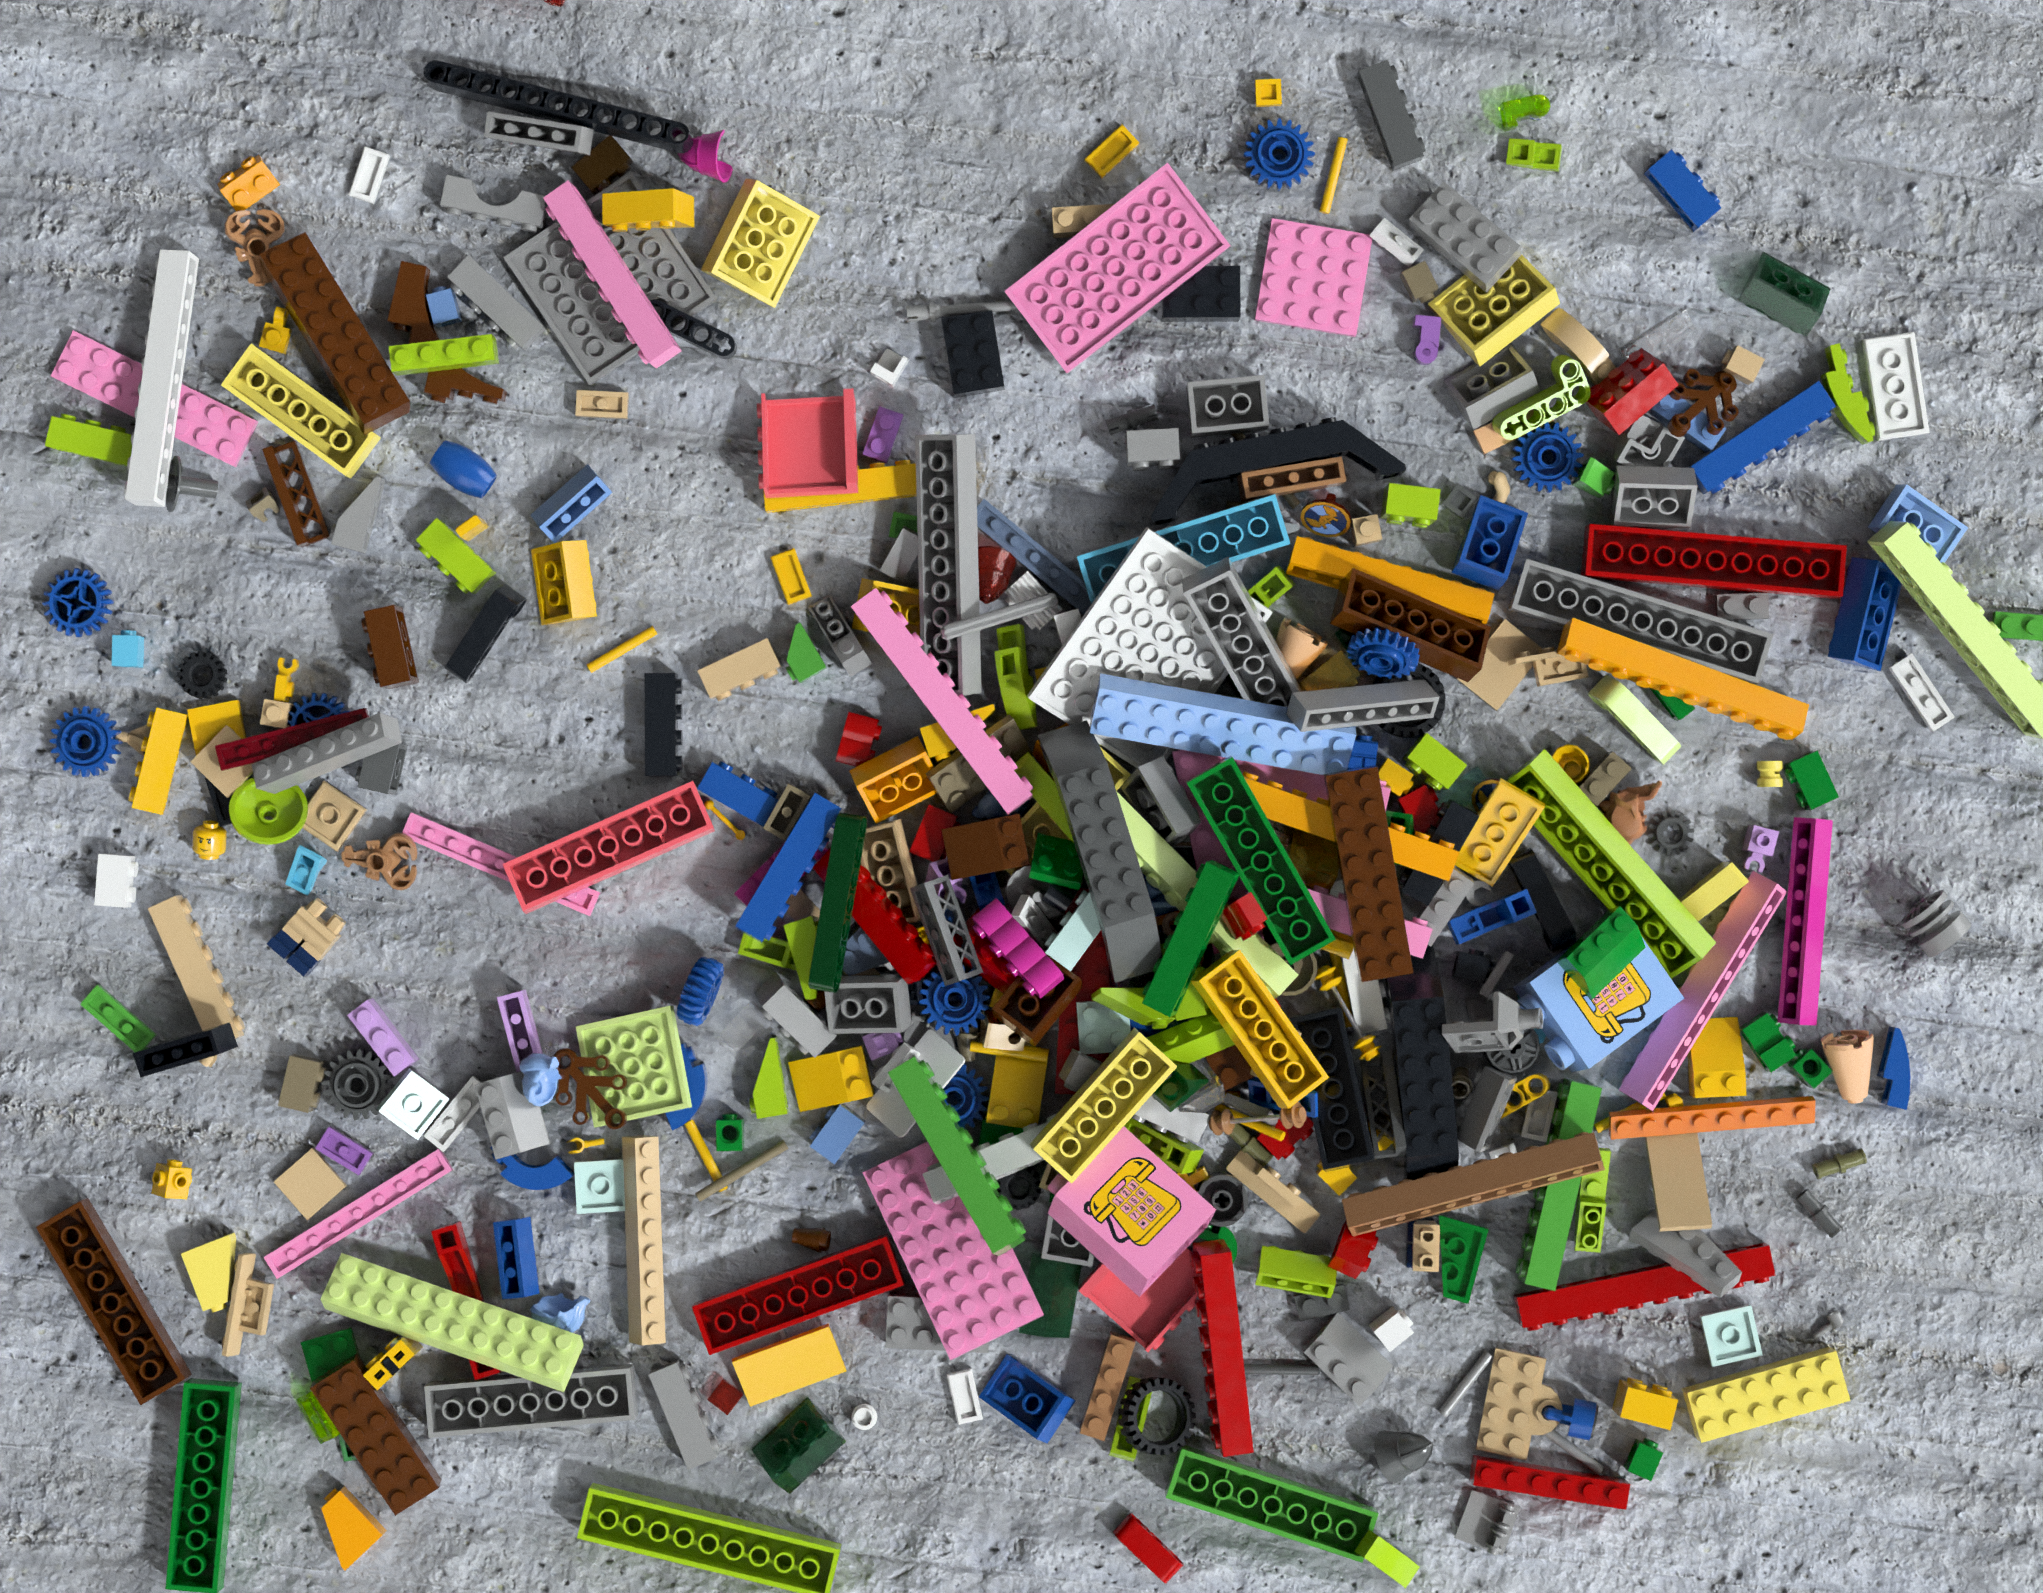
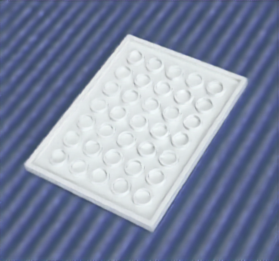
(1138, 632)

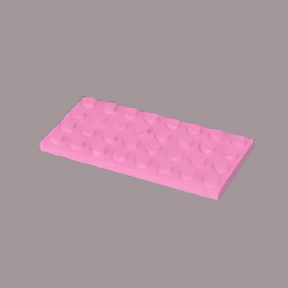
(1117, 268)
(959, 1279)

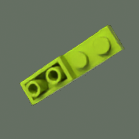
(1850, 407)
(1014, 676)
(1592, 1208)

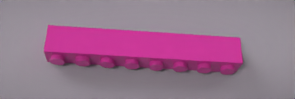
(1805, 921)

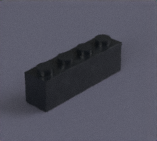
(662, 724)
(1452, 826)
(185, 1049)

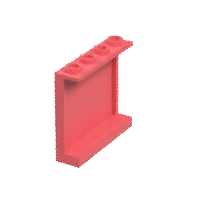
(808, 446)
(1155, 1310)

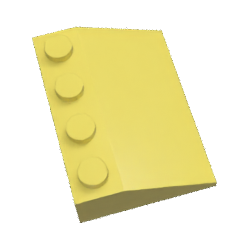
(760, 242)
(1492, 320)

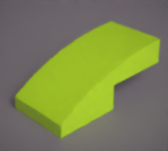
(1534, 155)

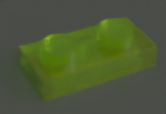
(317, 1418)

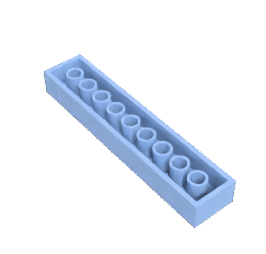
(1215, 726)

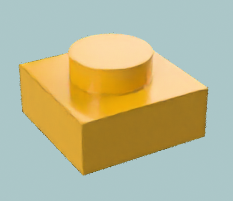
(1268, 92)

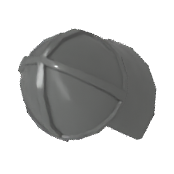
(1401, 1453)

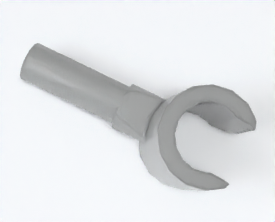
(1835, 1321)

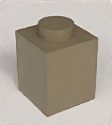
(1419, 282)

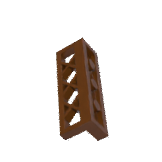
(287, 497)

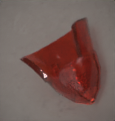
(995, 570)

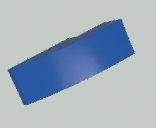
(1896, 1069)

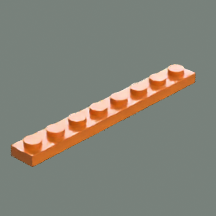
(1712, 1117)

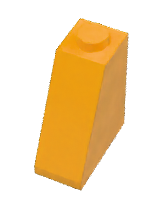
(350, 1526)

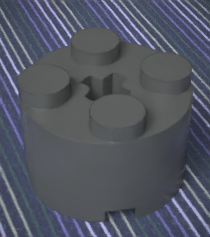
(1233, 1189)

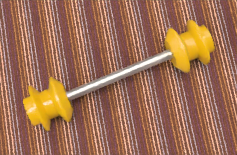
(1365, 1043)

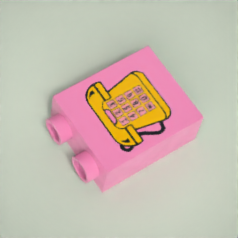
(1130, 1211)

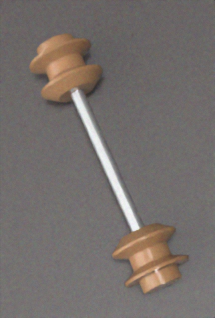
(1226, 1122)

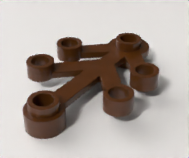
(1721, 385)
(586, 1085)

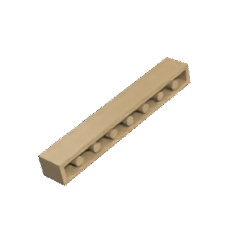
(643, 1240)

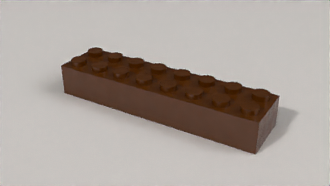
(334, 333)
(1368, 873)
(114, 1301)

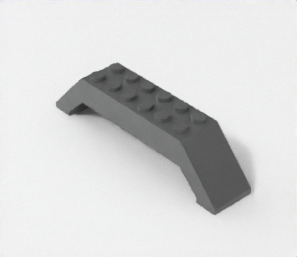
(1104, 849)

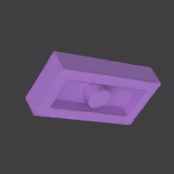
(883, 434)
(344, 1150)

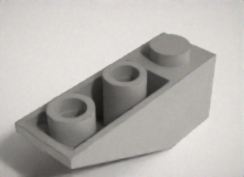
(840, 635)

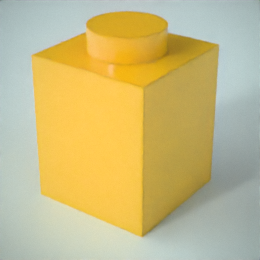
(1396, 777)

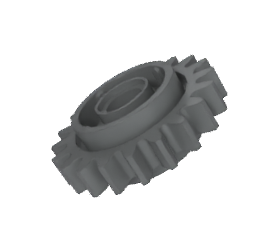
(342, 1087)

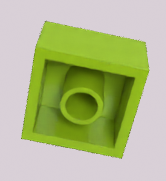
(1410, 504)
(1433, 762)

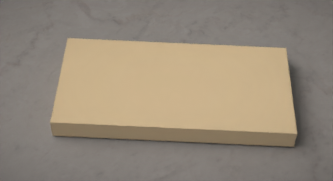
(1678, 1182)

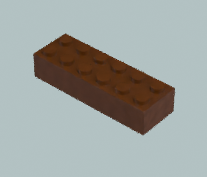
(1442, 635)
(376, 1435)

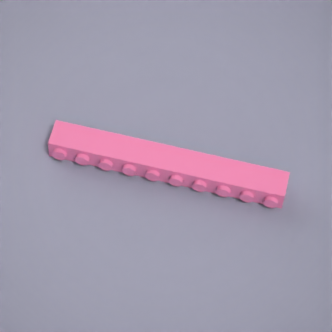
(942, 701)
(1702, 991)

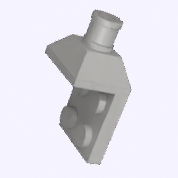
(1495, 1035)

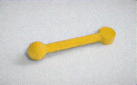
(739, 834)

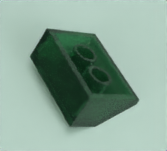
(1785, 294)
(1056, 1292)
(798, 1445)

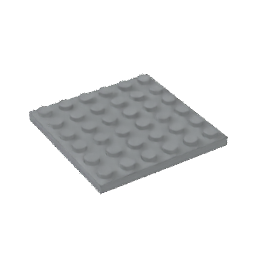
(572, 300)

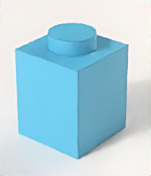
(127, 650)

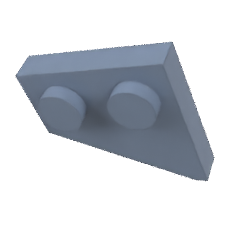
(861, 954)

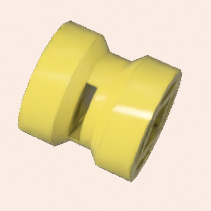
(1769, 773)

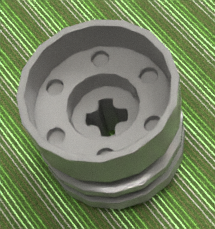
(1939, 927)

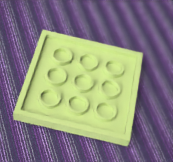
(647, 1053)

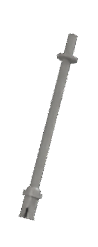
(934, 311)

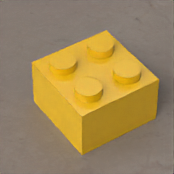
(1645, 1404)

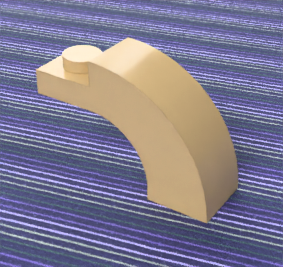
(1579, 343)

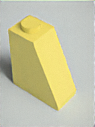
(1713, 890)
(212, 1271)

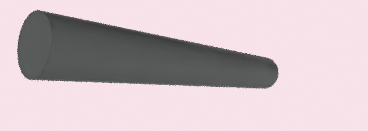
(1281, 1369)

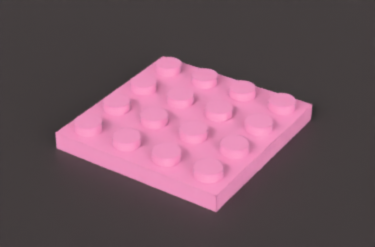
(1313, 277)

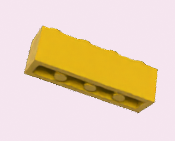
(159, 760)

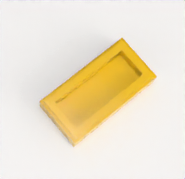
(1111, 151)
(471, 528)
(791, 576)

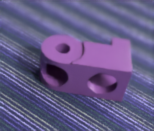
(1428, 338)

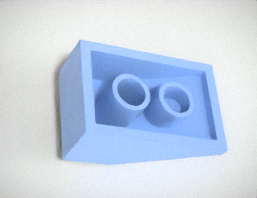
(1934, 524)

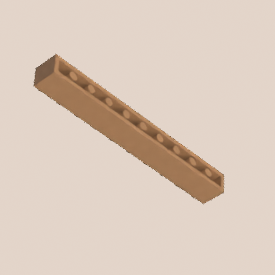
(1473, 1183)

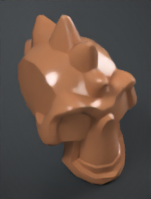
(1626, 809)

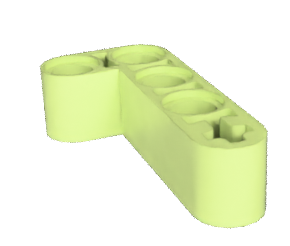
(1635, 718)

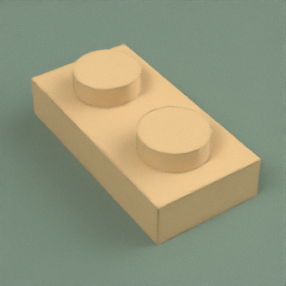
(602, 404)

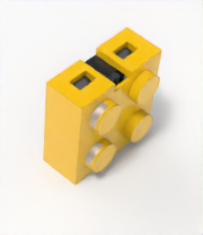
(385, 1366)

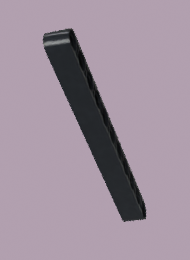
(549, 98)

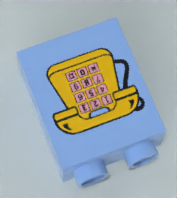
(1587, 1029)

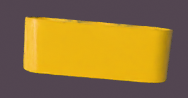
(1527, 1093)

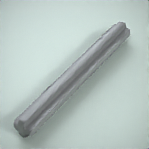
(998, 616)

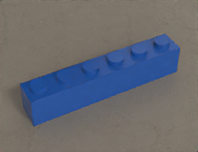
(1761, 437)
(788, 868)

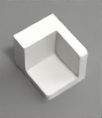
(889, 367)

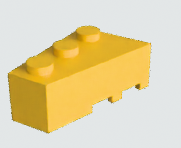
(647, 210)

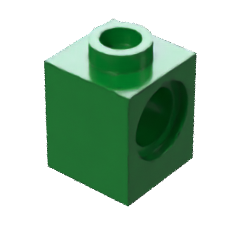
(1819, 1071)
(724, 1143)
(1643, 1458)

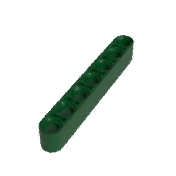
(837, 902)

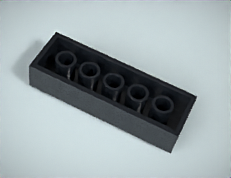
(1341, 1119)

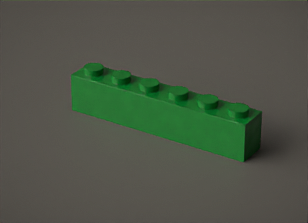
(1190, 937)

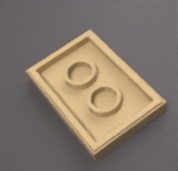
(1496, 678)

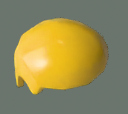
(1573, 762)

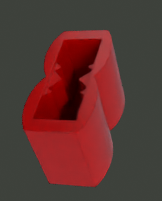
(858, 739)
(1244, 917)

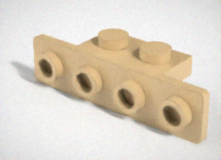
(1551, 667)
(1274, 1192)
(248, 1305)

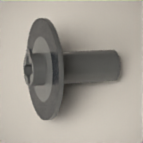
(186, 485)

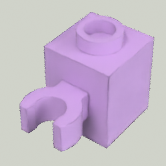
(1760, 843)
(939, 869)
(881, 1043)

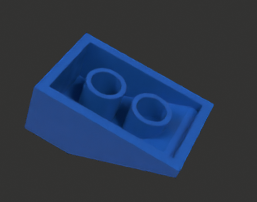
(1490, 543)
(1027, 1399)

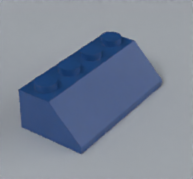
(1865, 614)

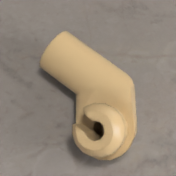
(1501, 486)

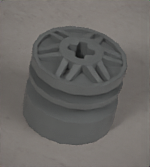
(1519, 1058)

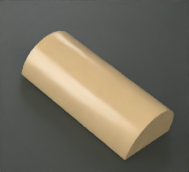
(891, 866)

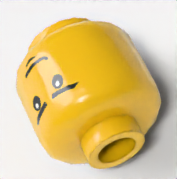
(209, 840)

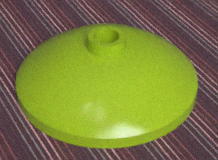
(251, 806)

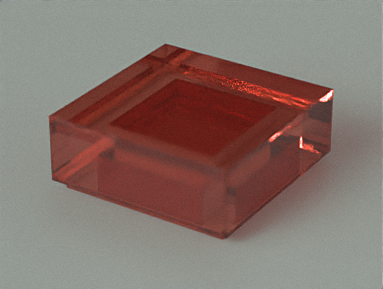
(725, 1396)

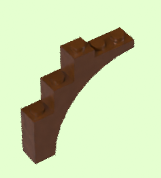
(411, 311)

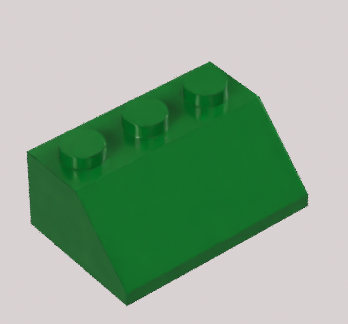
(1603, 951)

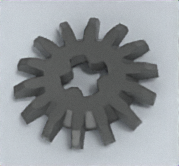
(1677, 824)

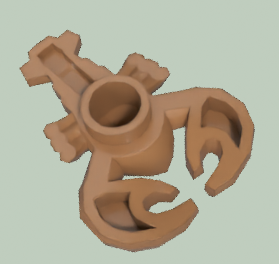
(254, 241)
(385, 859)

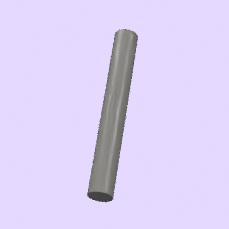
(1465, 1384)
(1575, 1451)

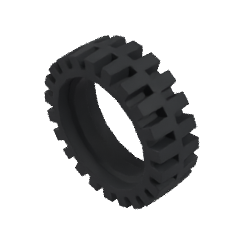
(1425, 725)
(1182, 1424)

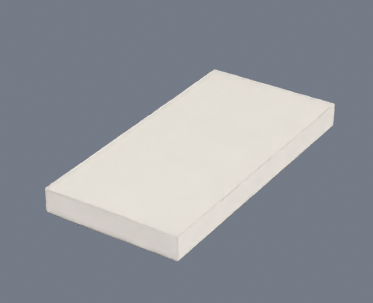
(1895, 386)

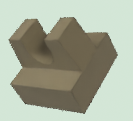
(260, 502)

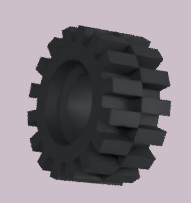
(187, 670)
(1030, 1196)

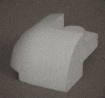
(1646, 444)

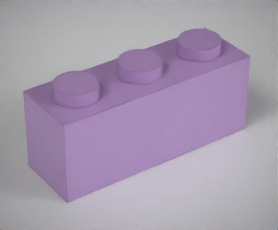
(519, 1026)
(383, 1037)

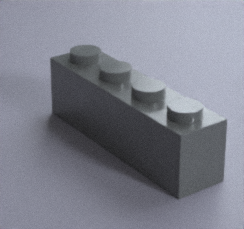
(1390, 114)

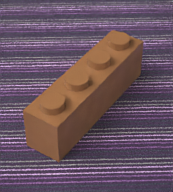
(1291, 479)
(1107, 1385)

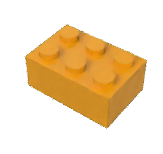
(894, 780)

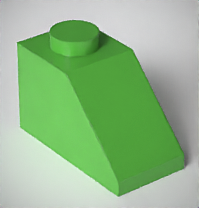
(1594, 478)
(803, 656)

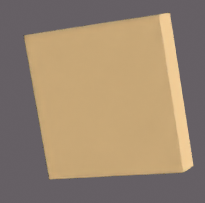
(208, 764)
(332, 816)
(310, 1183)

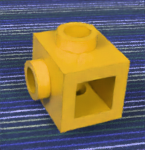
(171, 1180)

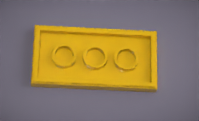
(1498, 831)
(789, 1364)

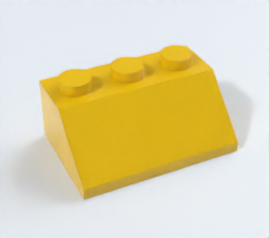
(563, 582)

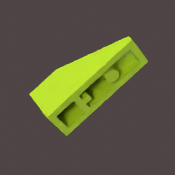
(801, 940)
(1129, 1004)
(769, 1091)
(1174, 1153)

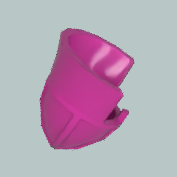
(703, 157)

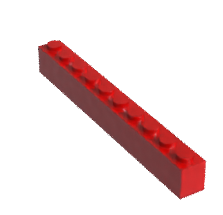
(1630, 1289)

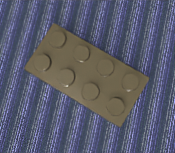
(955, 778)

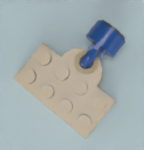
(1523, 1407)

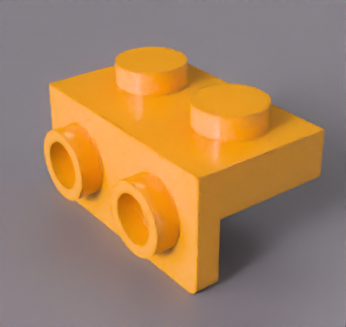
(247, 183)

